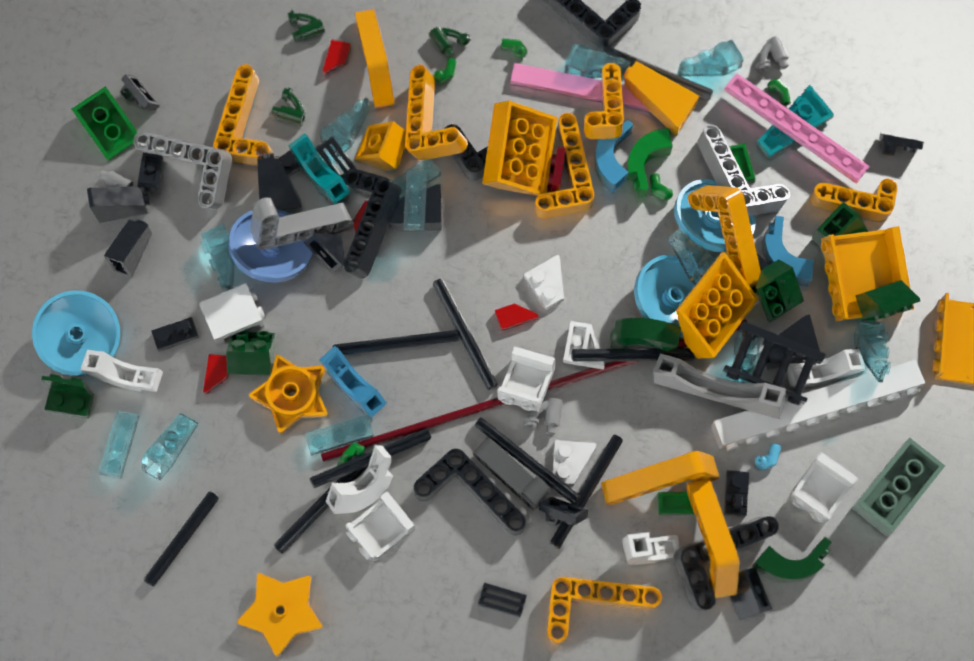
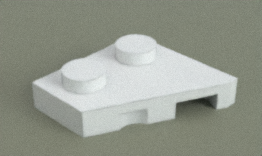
(547, 282)
(581, 337)
(571, 459)

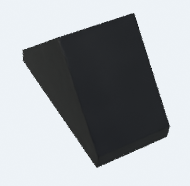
(327, 249)

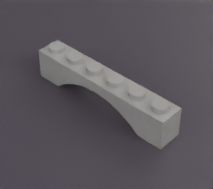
(758, 397)

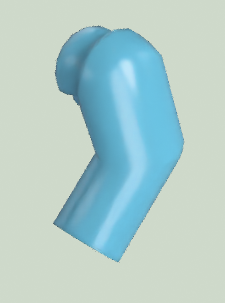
(769, 460)

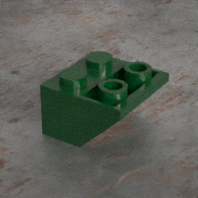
(840, 222)
(778, 289)
(886, 301)
(251, 353)

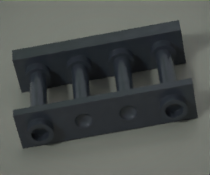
(790, 350)

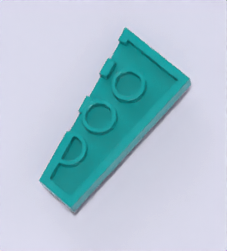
(808, 107)

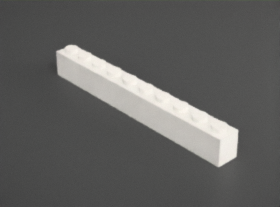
(821, 403)

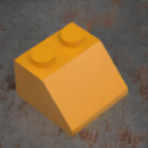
(382, 146)

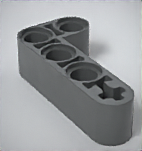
(527, 488)

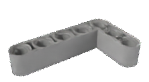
(191, 154)
(728, 174)
(274, 231)

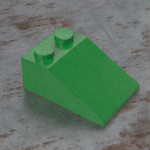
(105, 122)

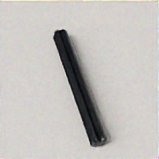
(181, 538)

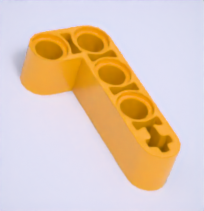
(609, 122)
(852, 197)

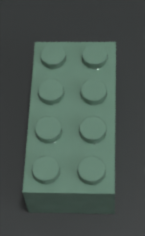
(898, 487)

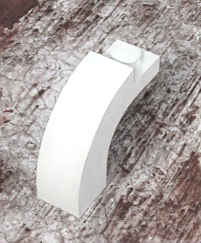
(830, 370)
(119, 373)
(366, 489)
(645, 550)

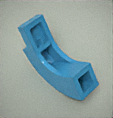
(606, 166)
(774, 249)
(351, 383)

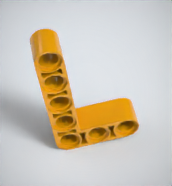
(375, 58)
(238, 121)
(420, 138)
(574, 171)
(735, 226)
(679, 469)
(716, 536)
(594, 597)

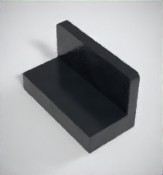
(750, 595)

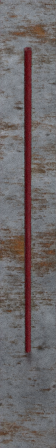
(479, 407)

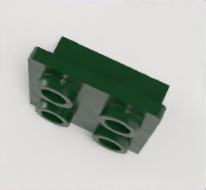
(68, 396)

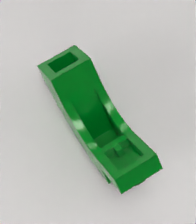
(646, 148)

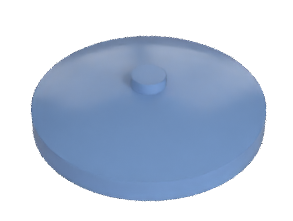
(266, 265)

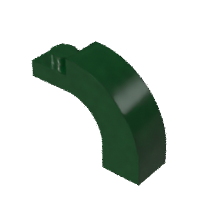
(645, 332)
(784, 570)

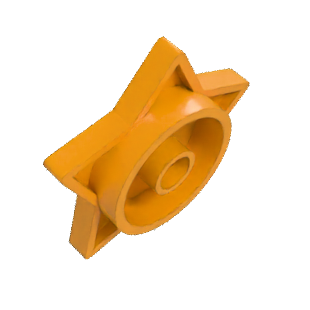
(287, 379)
(281, 628)

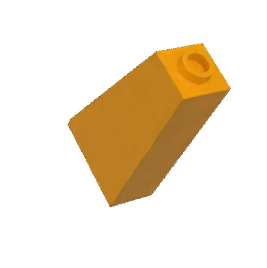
(661, 96)

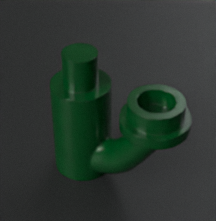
(306, 31)
(438, 36)
(291, 115)

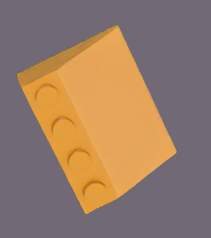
(519, 149)
(715, 308)

